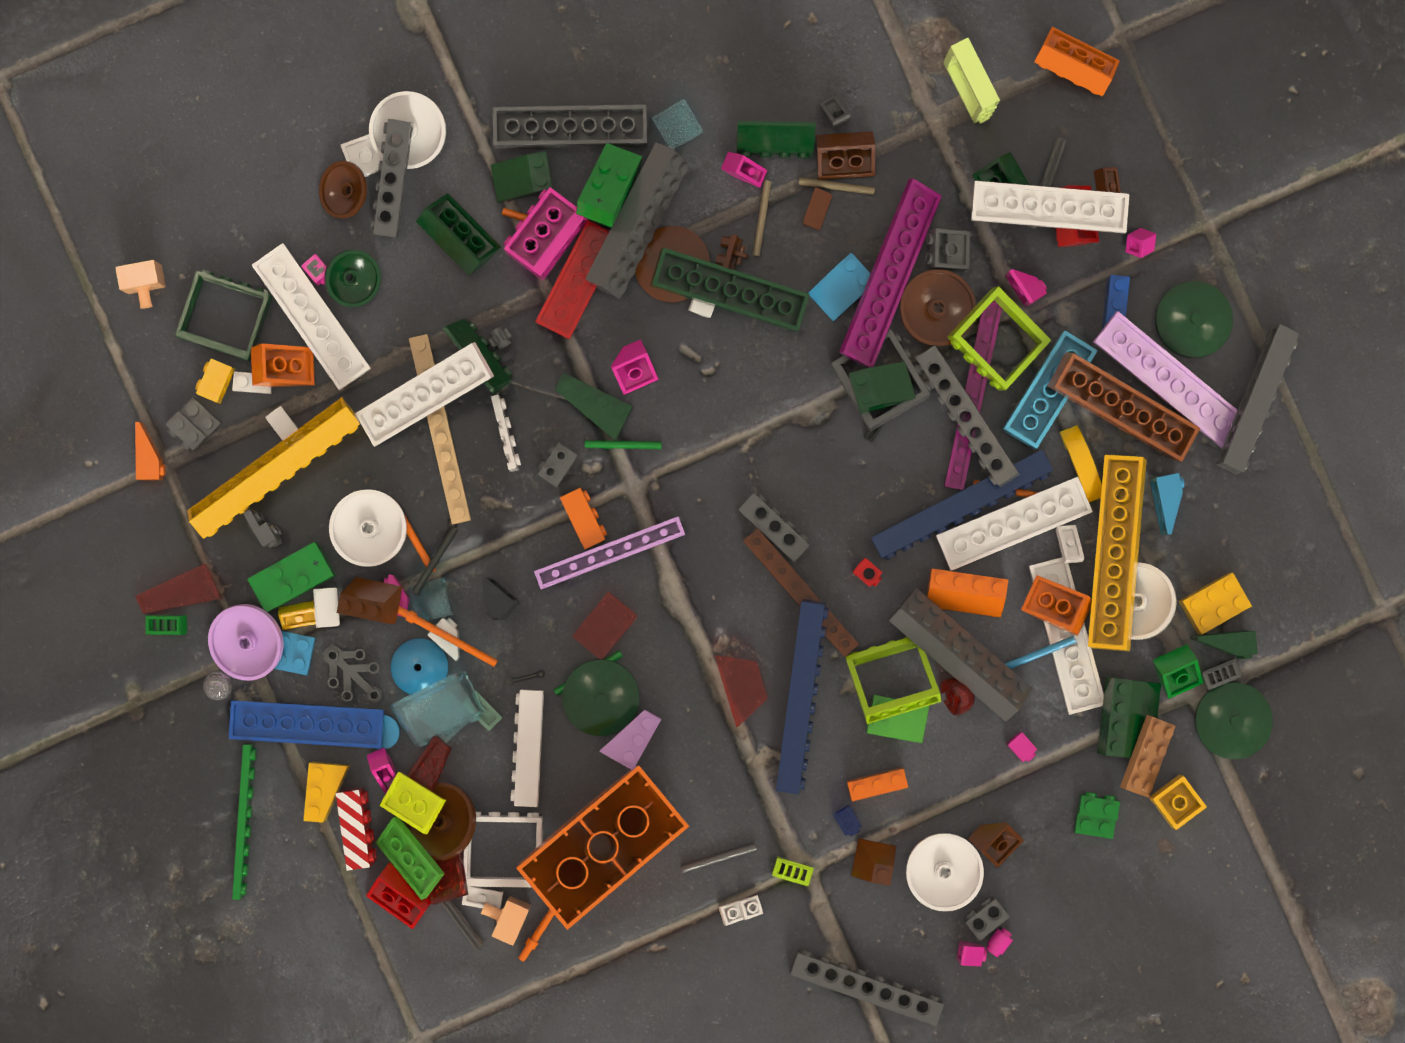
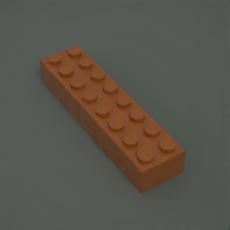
(1123, 406)

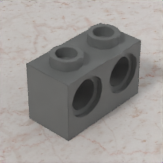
(989, 922)

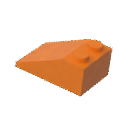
(282, 365)
(1057, 605)

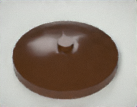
(675, 239)
(935, 306)
(453, 825)

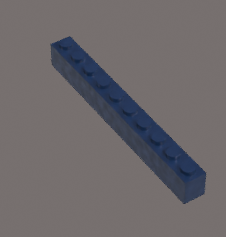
(958, 506)
(801, 695)

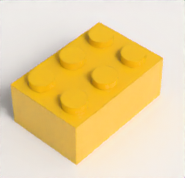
(1215, 603)

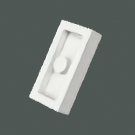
(243, 383)
(1069, 544)
(479, 896)

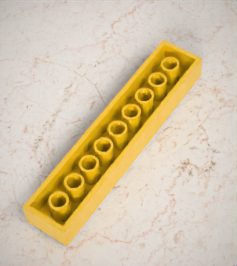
(272, 468)
(1117, 552)

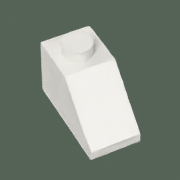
(449, 626)

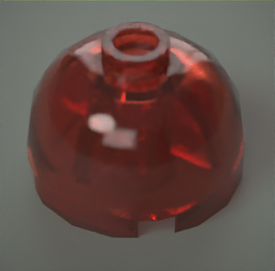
(958, 696)

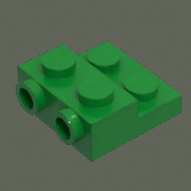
(1096, 815)

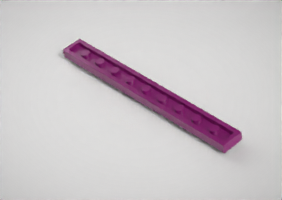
(975, 389)

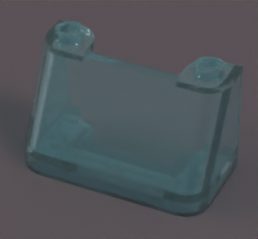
(438, 708)

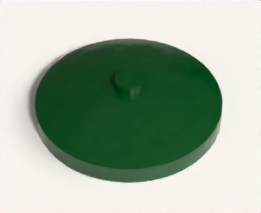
(1194, 319)
(600, 697)
(1233, 720)

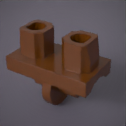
(734, 253)

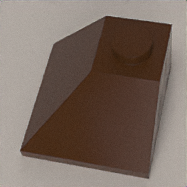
(996, 841)
(874, 862)

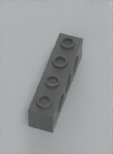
(792, 551)

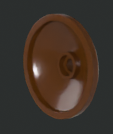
(336, 187)

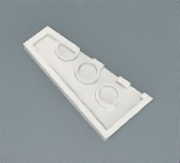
(509, 441)

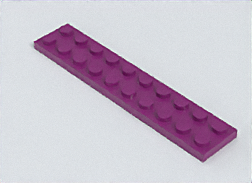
(890, 273)

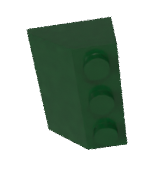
(1002, 170)

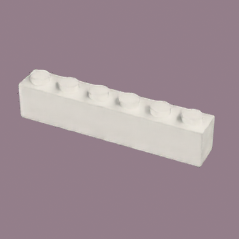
(528, 748)

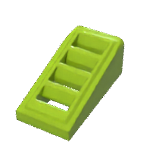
(777, 866)

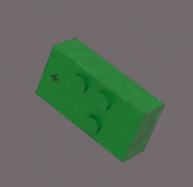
(609, 185)
(291, 577)

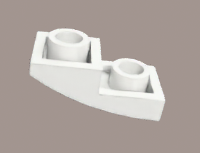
(740, 910)

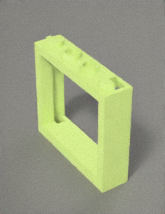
(971, 81)

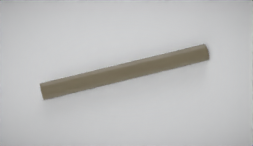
(836, 186)
(761, 218)

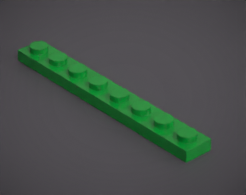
(243, 828)

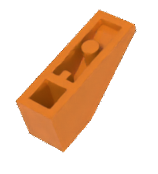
(148, 460)

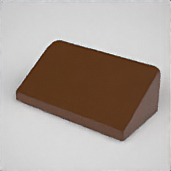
(1107, 180)
(817, 209)

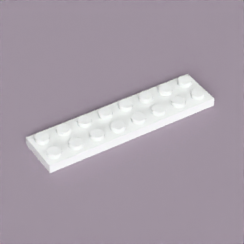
(1050, 207)
(311, 316)
(424, 394)
(1014, 523)
(1074, 662)

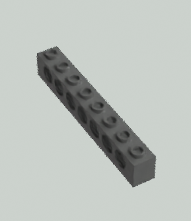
(934, 357)
(929, 1015)

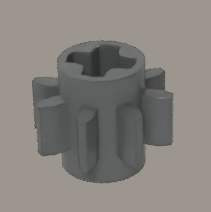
(500, 338)

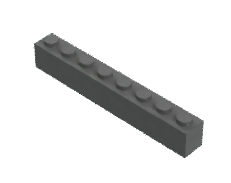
(1257, 399)

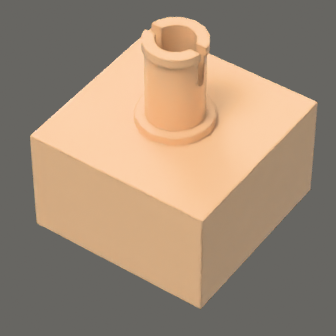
(140, 279)
(508, 919)

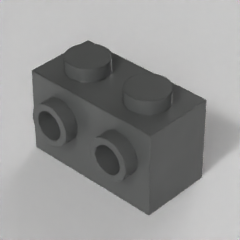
(557, 465)

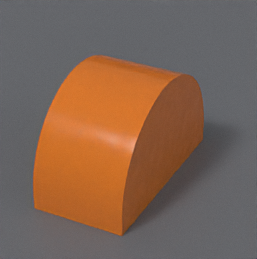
(601, 846)

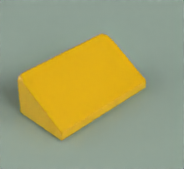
(297, 615)

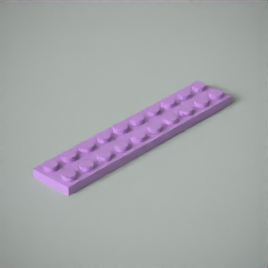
(1166, 377)

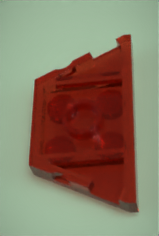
(742, 686)

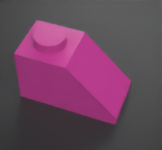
(744, 169)
(382, 768)
(971, 954)

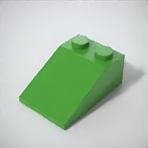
(905, 726)

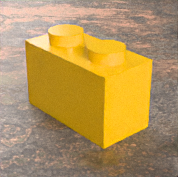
(214, 381)

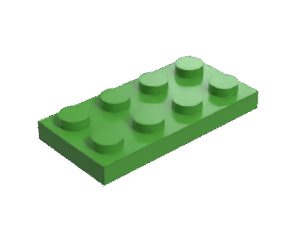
(409, 858)

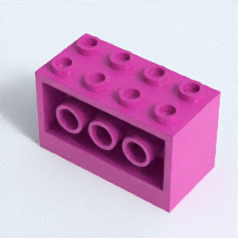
(548, 246)

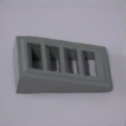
(1206, 680)

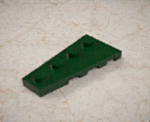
(598, 406)

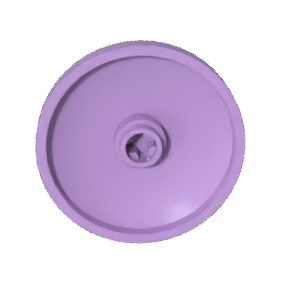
(245, 642)

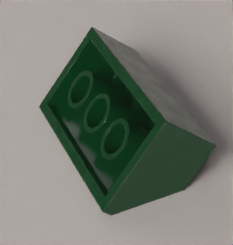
(458, 234)

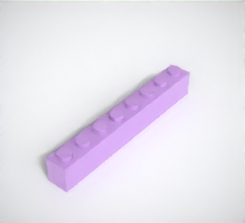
(609, 553)

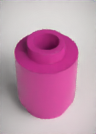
(999, 942)

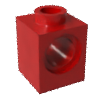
(858, 572)

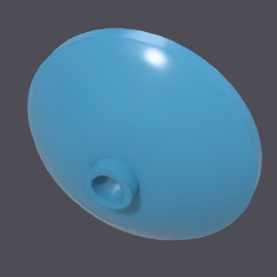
(423, 652)

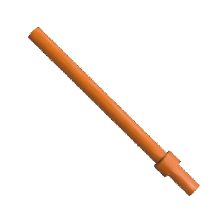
(411, 617)
(531, 942)

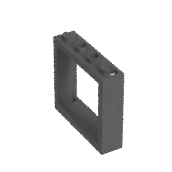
(913, 370)

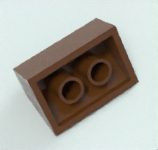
(845, 155)
(370, 600)

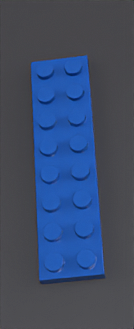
(306, 724)

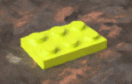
(412, 803)

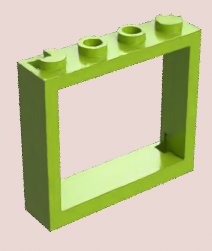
(1019, 317)
(899, 705)

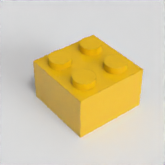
(1177, 802)

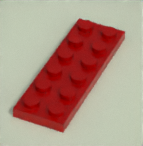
(571, 290)

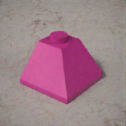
(1026, 287)
(633, 367)

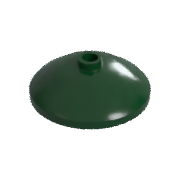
(363, 282)

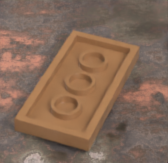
(1147, 756)

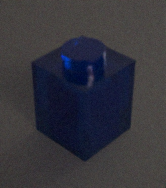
(847, 821)

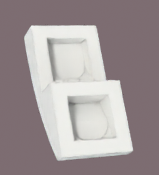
(281, 423)

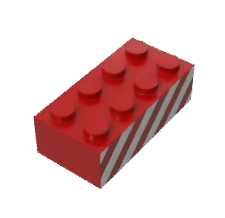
(355, 828)

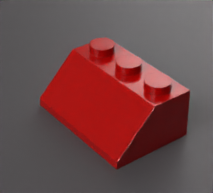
(1076, 237)
(398, 897)

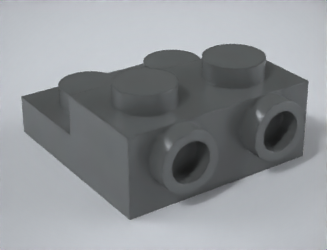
(948, 249)
(192, 425)
(267, 533)

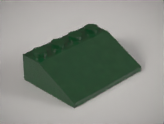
(775, 138)
(463, 334)
(1124, 713)

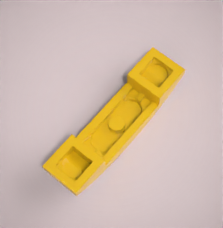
(1082, 462)

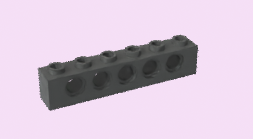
(404, 130)

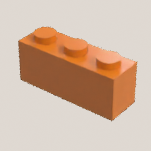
(583, 518)
(877, 784)

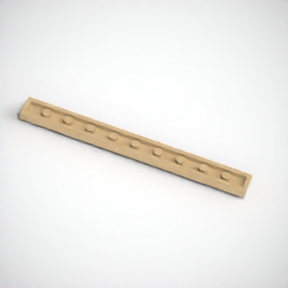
(442, 440)

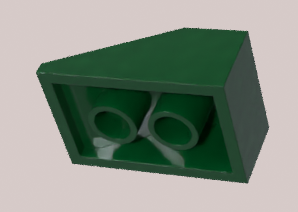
(521, 177)
(881, 386)
(1237, 643)

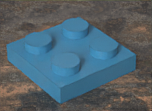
(296, 653)

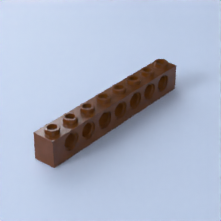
(797, 588)

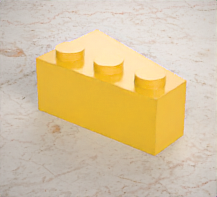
(322, 785)

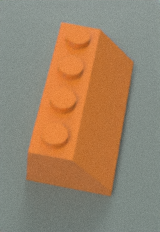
(1077, 61)
(967, 592)

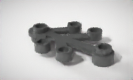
(350, 671)

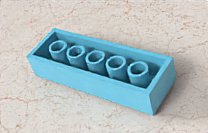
(1040, 403)

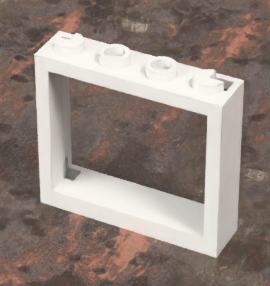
(531, 817)

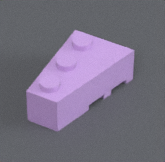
(632, 740)

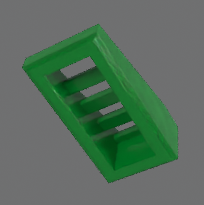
(178, 624)

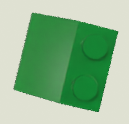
(1178, 671)

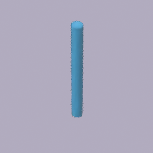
(1041, 652)

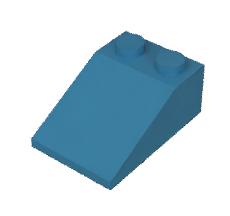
(841, 287)
(1167, 497)

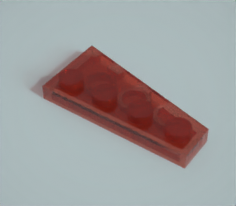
(430, 764)

